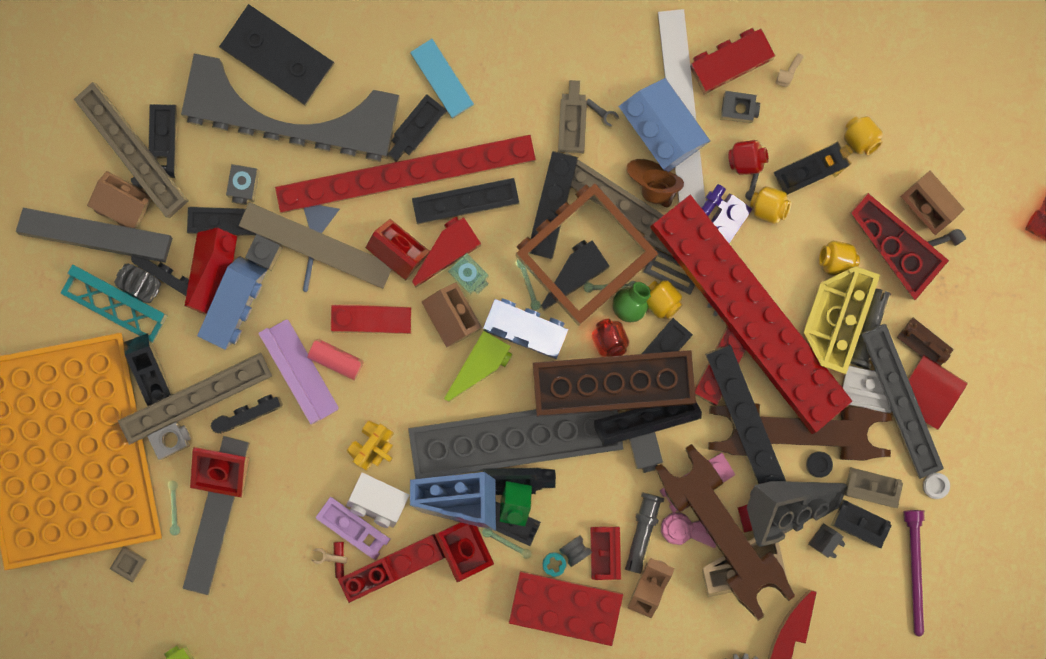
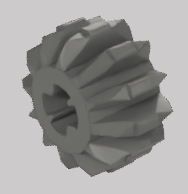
(137, 283)

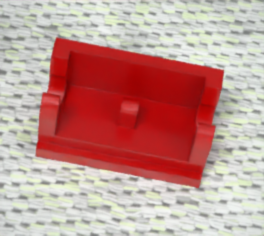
(605, 553)

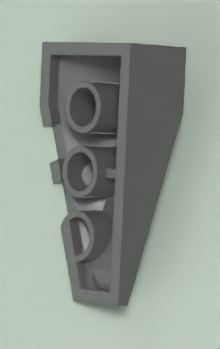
(785, 506)

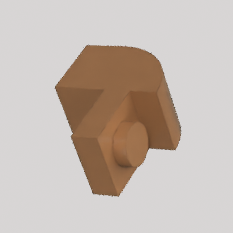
(650, 587)

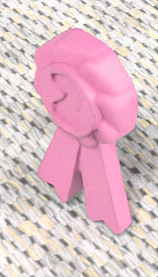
(678, 529)

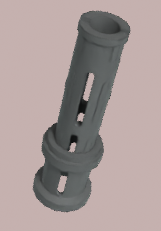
(874, 317)
(646, 520)

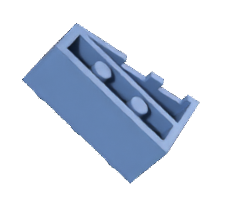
(232, 303)

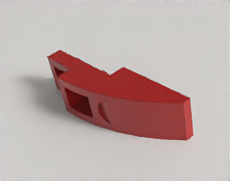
(391, 568)

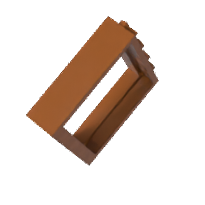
(548, 227)

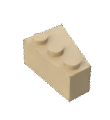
(719, 571)

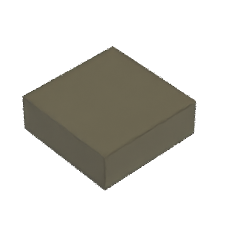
(128, 564)

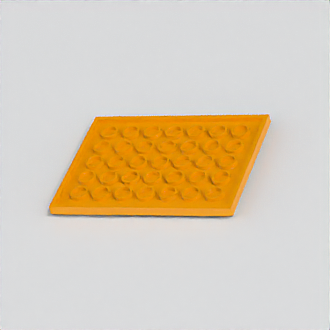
(63, 458)

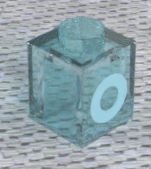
(469, 275)

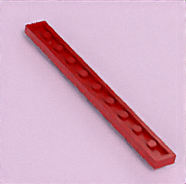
(405, 173)

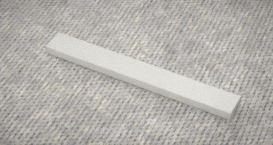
(678, 74)

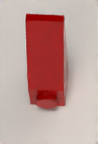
(449, 248)
(211, 257)
(370, 319)

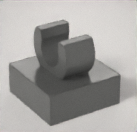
(826, 541)

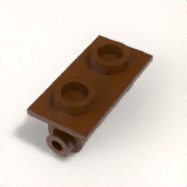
(925, 342)

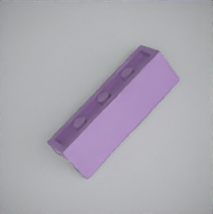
(299, 371)

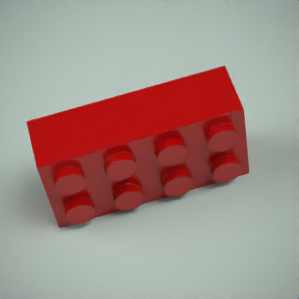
(566, 608)

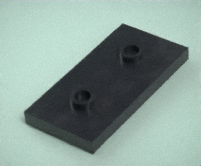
(277, 54)

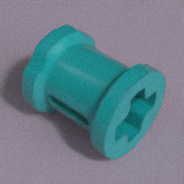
(546, 561)

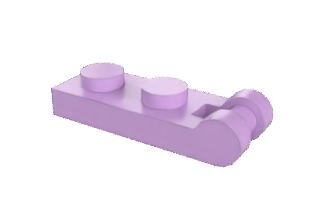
(351, 527)

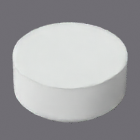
(936, 486)

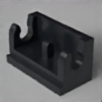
(861, 524)
(523, 534)

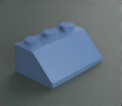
(664, 124)

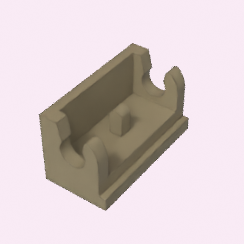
(873, 488)

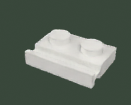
(865, 389)

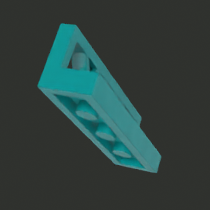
(113, 292)

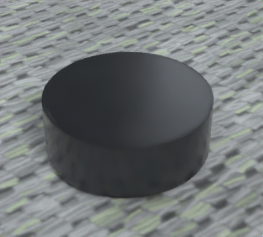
(819, 464)

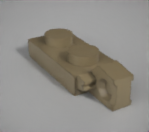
(572, 120)

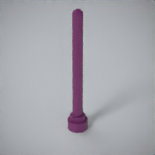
(914, 522)

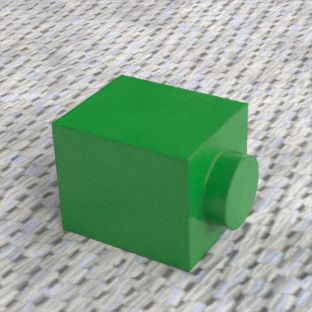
(515, 503)

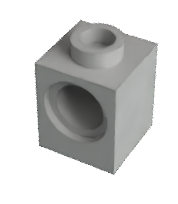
(157, 440)

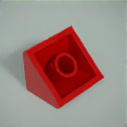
(397, 249)
(218, 472)
(464, 550)

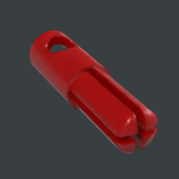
(339, 551)

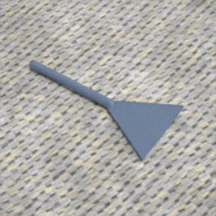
(318, 219)

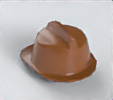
(655, 183)

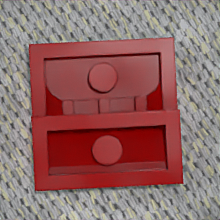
(935, 390)

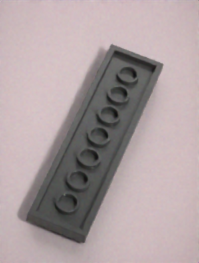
(504, 442)

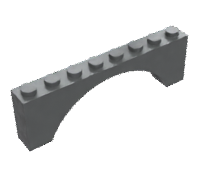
(363, 130)

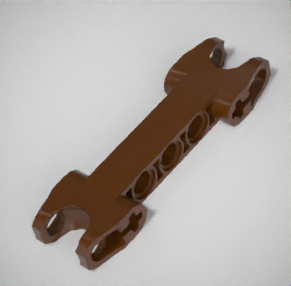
(847, 433)
(750, 570)

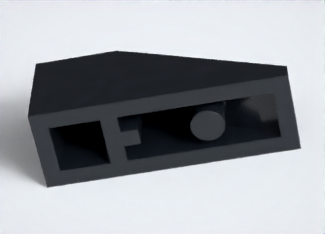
(578, 270)
(147, 369)

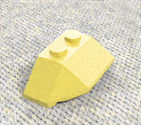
(839, 317)

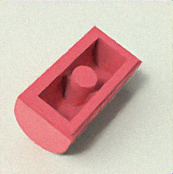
(335, 359)

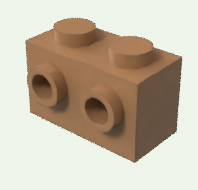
(119, 200)
(932, 202)
(451, 314)

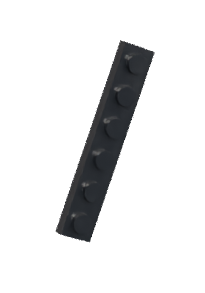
(744, 415)

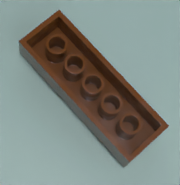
(614, 383)

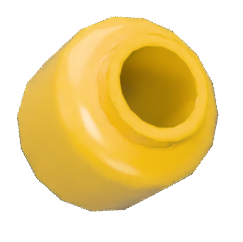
(863, 135)
(770, 205)
(838, 257)
(664, 299)

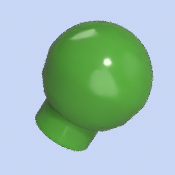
(631, 302)

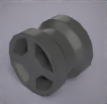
(575, 551)

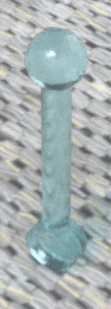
(589, 287)
(535, 304)
(174, 529)
(526, 553)

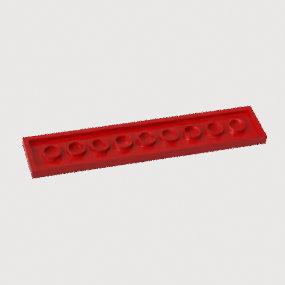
(751, 314)

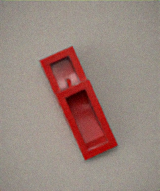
(793, 628)

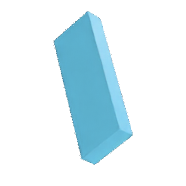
(442, 78)

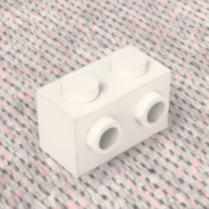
(377, 501)

